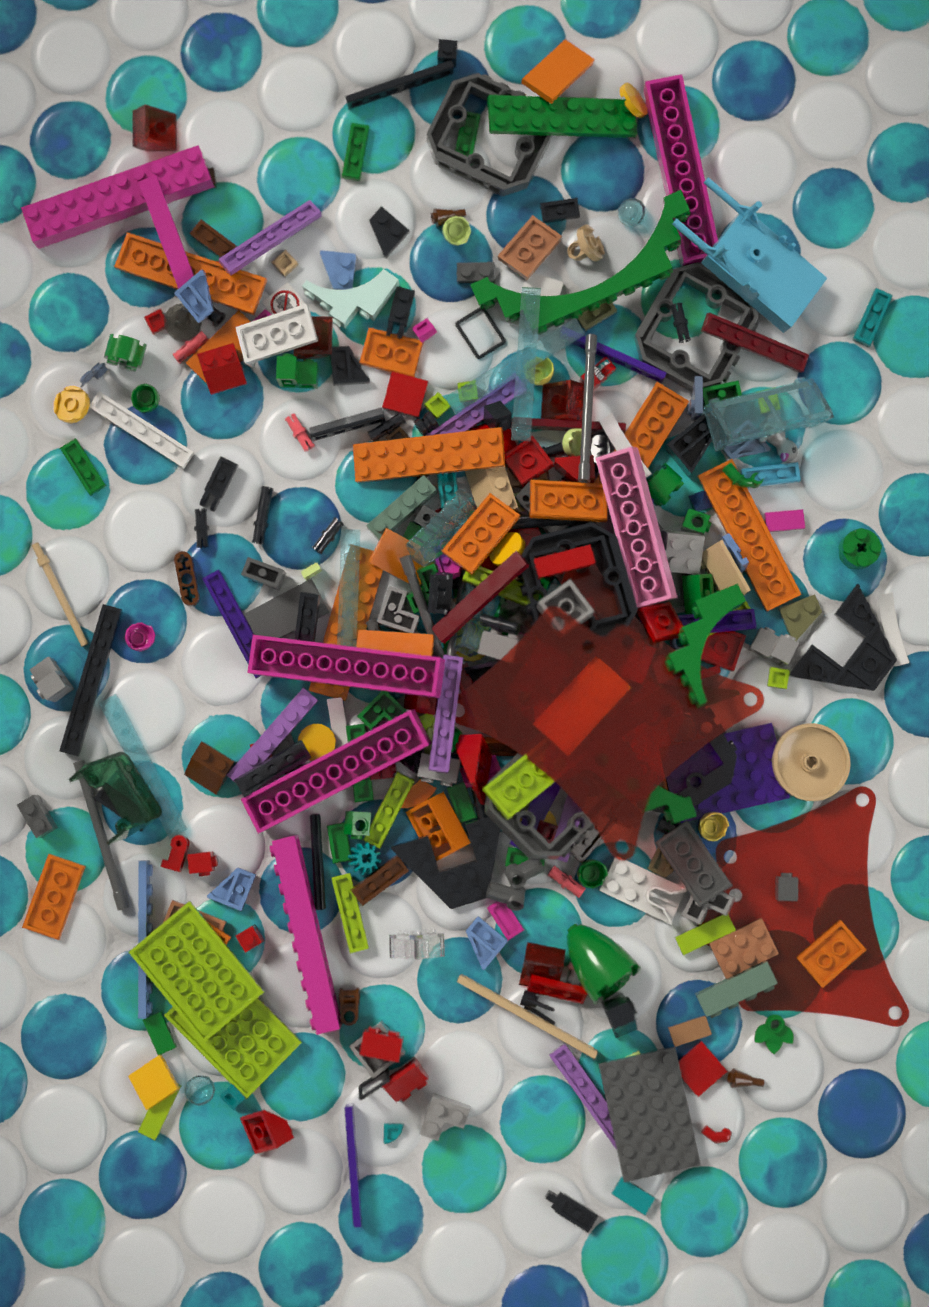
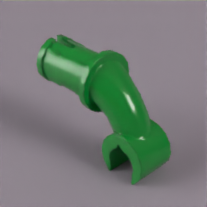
(740, 480)

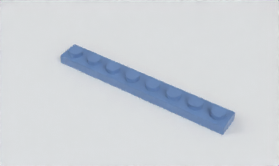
(145, 909)

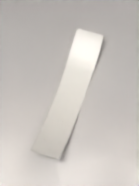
(617, 436)
(891, 628)
(337, 720)

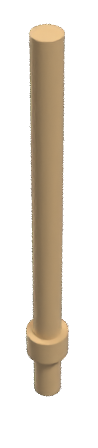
(43, 562)

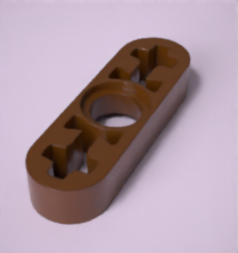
(189, 564)

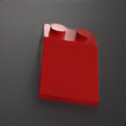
(476, 761)

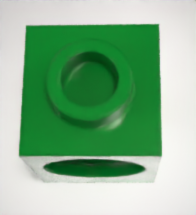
(688, 526)
(351, 818)

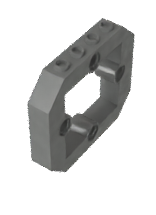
(460, 164)
(708, 283)
(527, 838)

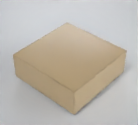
(285, 263)

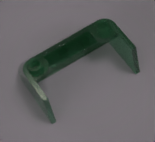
(125, 790)

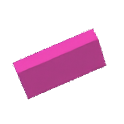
(785, 520)
(505, 919)

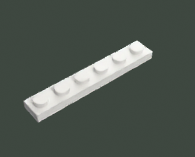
(141, 429)

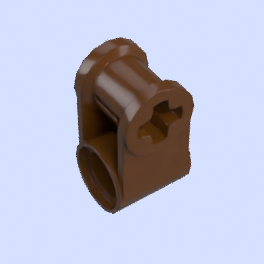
(349, 1004)

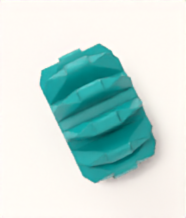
(364, 867)

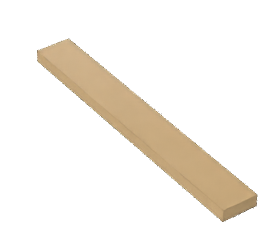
(528, 1016)

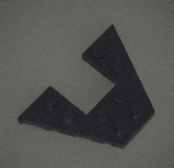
(868, 662)
(460, 883)

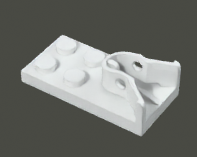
(276, 334)
(643, 890)

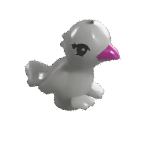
(786, 448)

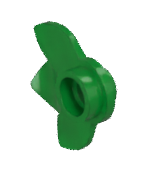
(773, 1036)

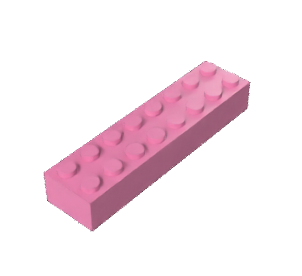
(636, 526)

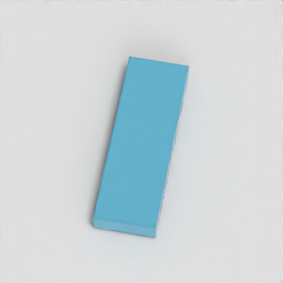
(774, 474)

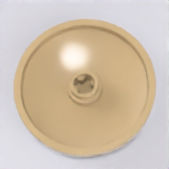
(811, 762)

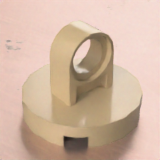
(589, 245)

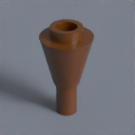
(440, 216)
(740, 1079)

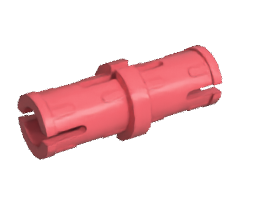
(190, 347)
(299, 432)
(566, 881)

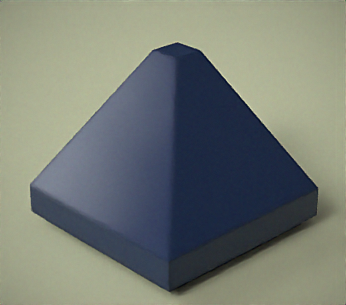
(700, 501)

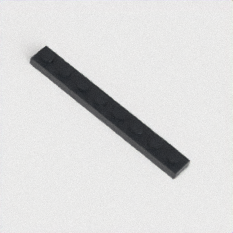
(90, 680)

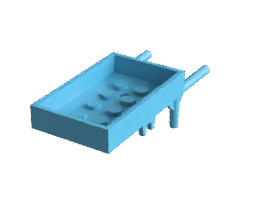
(773, 281)

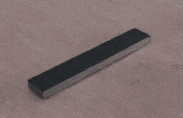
(400, 84)

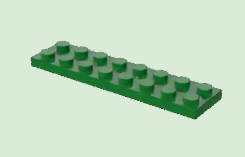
(562, 118)

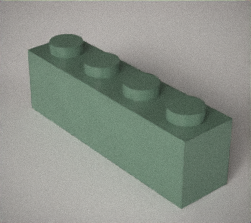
(402, 507)
(735, 989)

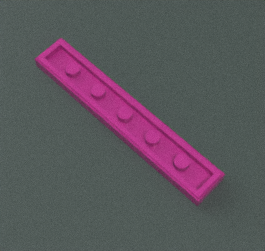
(166, 230)

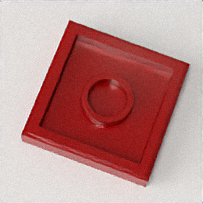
(405, 394)
(528, 461)
(660, 621)
(723, 649)
(700, 1068)

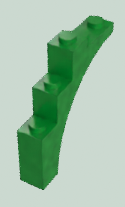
(693, 636)

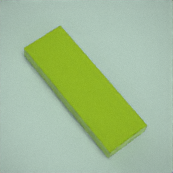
(704, 933)
(156, 1117)

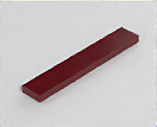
(754, 342)
(565, 425)
(480, 597)

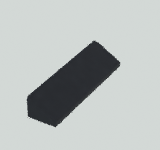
(346, 424)

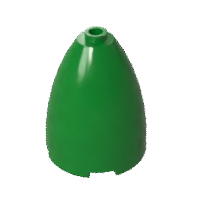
(599, 962)

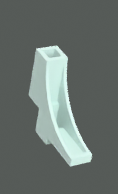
(344, 304)

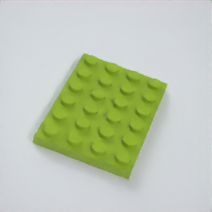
(196, 972)
(246, 1047)

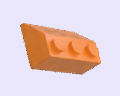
(438, 821)

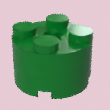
(125, 352)
(663, 483)
(849, 545)

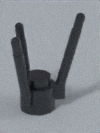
(530, 1000)

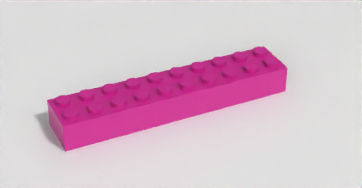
(680, 160)
(115, 197)
(346, 666)
(336, 771)
(307, 934)

